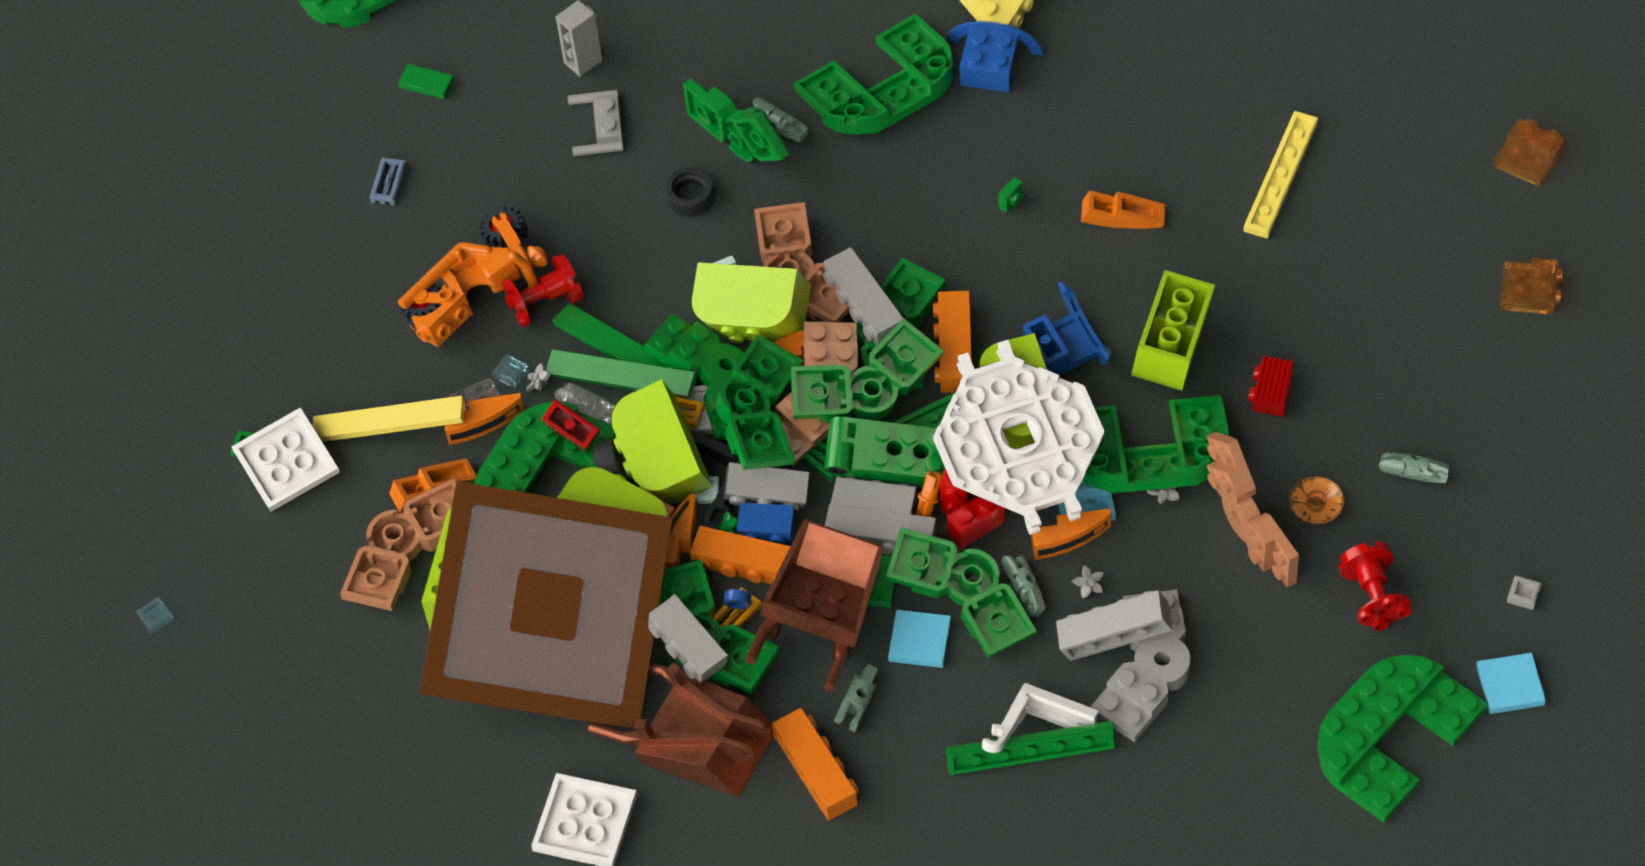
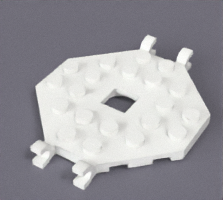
(1027, 477)

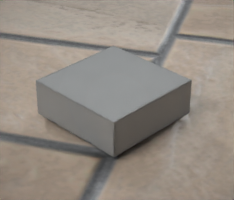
(1524, 592)

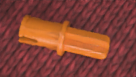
(929, 494)

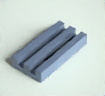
(384, 197)

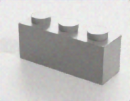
(579, 37)
(766, 486)
(874, 495)
(686, 639)

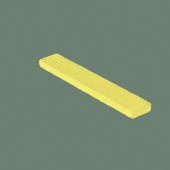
(1280, 174)
(390, 419)

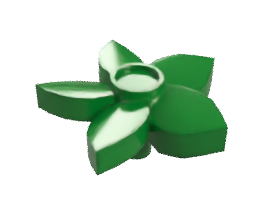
(729, 523)

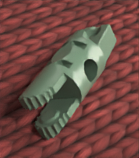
(782, 121)
(1414, 467)
(1024, 584)
(857, 697)

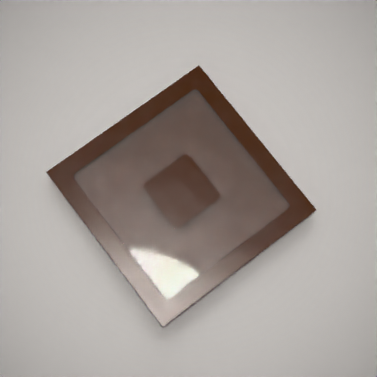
(546, 605)

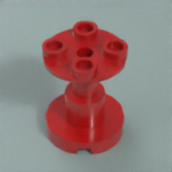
(550, 285)
(1368, 567)

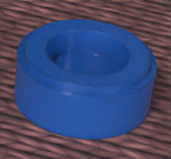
(737, 599)

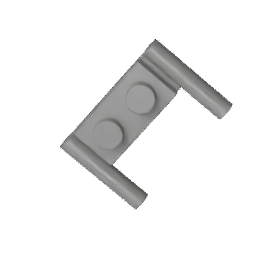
(606, 122)

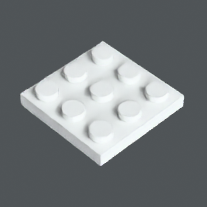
(285, 459)
(584, 820)

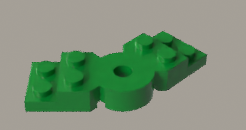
(747, 130)
(912, 294)
(698, 351)
(892, 370)
(745, 405)
(937, 569)
(692, 589)

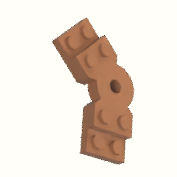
(787, 244)
(823, 345)
(1262, 535)
(384, 565)

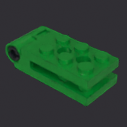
(863, 446)

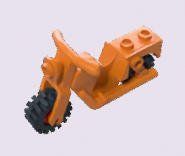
(442, 310)

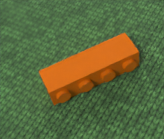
(953, 336)
(738, 555)
(815, 764)

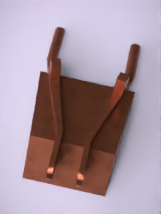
(821, 591)
(699, 733)

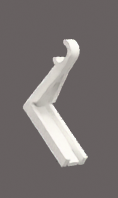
(1042, 705)

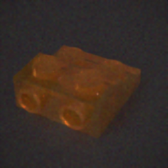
(1529, 151)
(1531, 286)

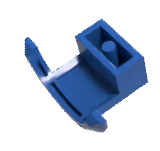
(990, 53)
(1068, 340)

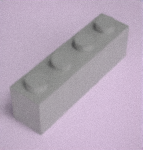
(861, 294)
(877, 525)
(1114, 625)

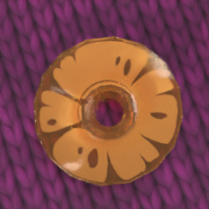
(1318, 491)

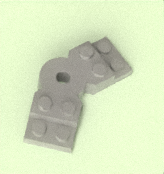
(1141, 687)

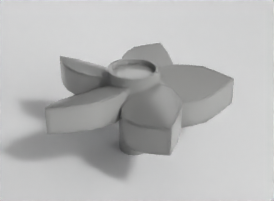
(538, 378)
(1165, 493)
(1088, 582)

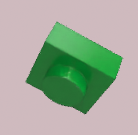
(1010, 195)

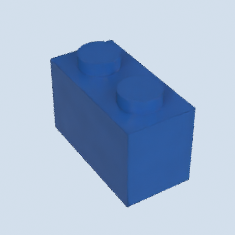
(767, 522)

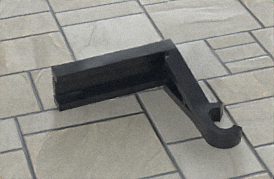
(722, 454)

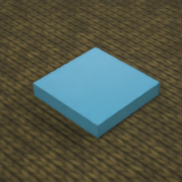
(919, 638)
(1510, 683)

